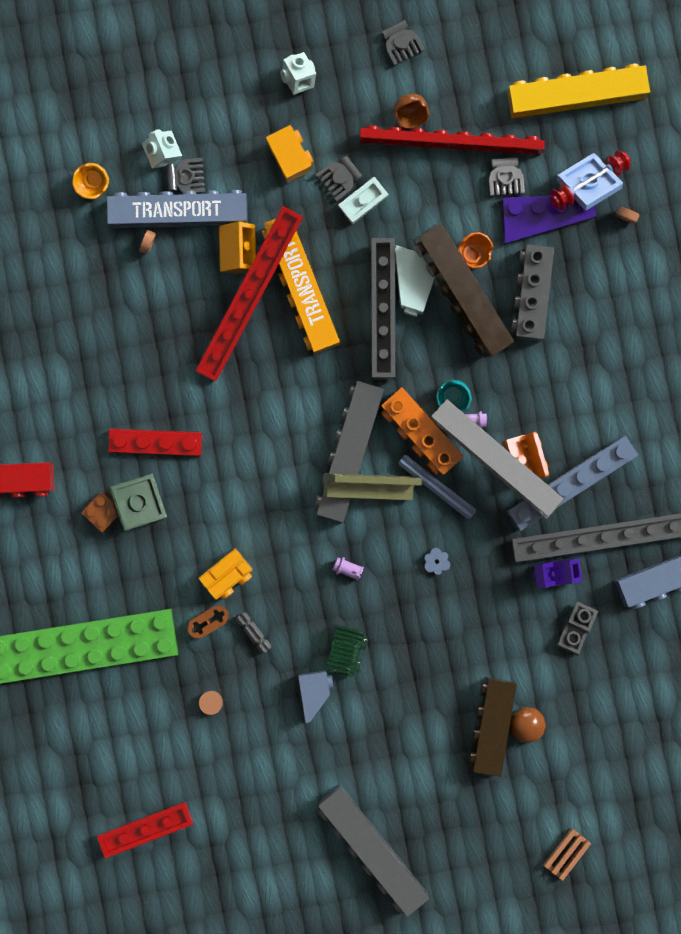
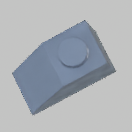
(314, 691)

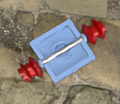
(590, 181)

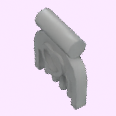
(505, 173)

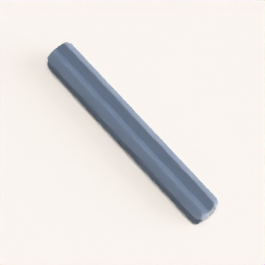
(437, 487)

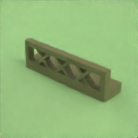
(369, 486)

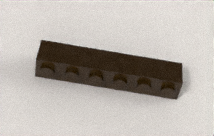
(462, 290)

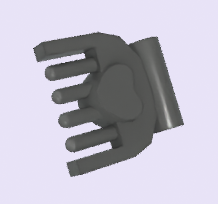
(399, 41)
(183, 176)
(342, 176)

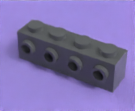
(533, 293)

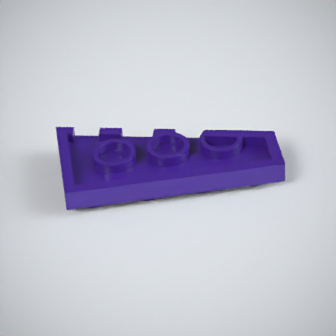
(535, 215)

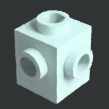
(298, 73)
(161, 148)

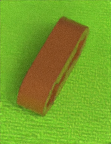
(205, 617)

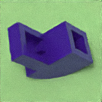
(557, 573)

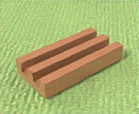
(555, 870)

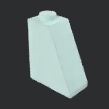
(412, 280)

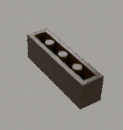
(493, 726)

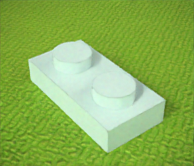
(363, 200)

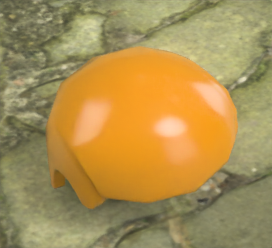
(90, 181)

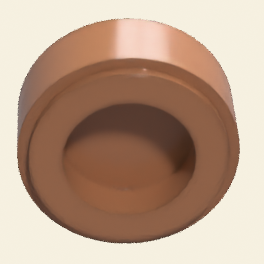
(627, 215)
(147, 242)
(210, 702)

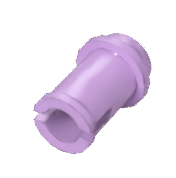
(480, 419)
(347, 568)

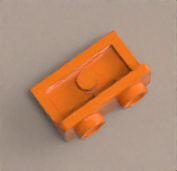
(529, 452)

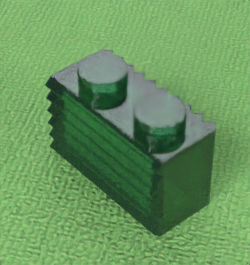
(345, 650)

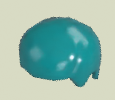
(456, 392)

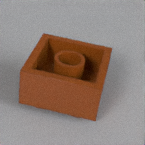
(101, 512)

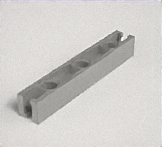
(497, 459)

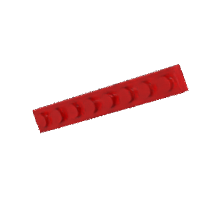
(458, 141)
(249, 293)

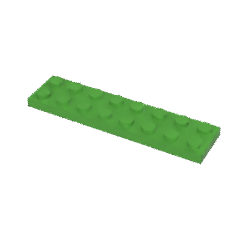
(87, 645)

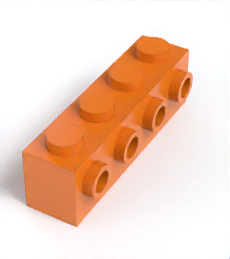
(421, 431)

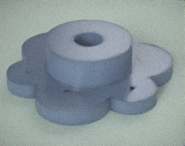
(430, 564)

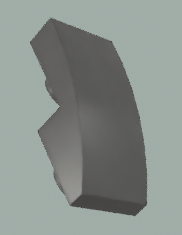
(576, 628)

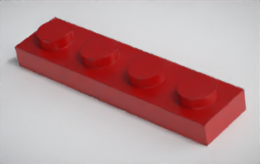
(155, 442)
(145, 829)

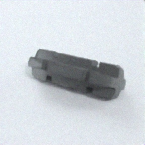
(253, 632)

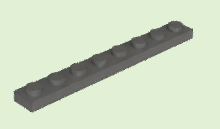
(597, 537)

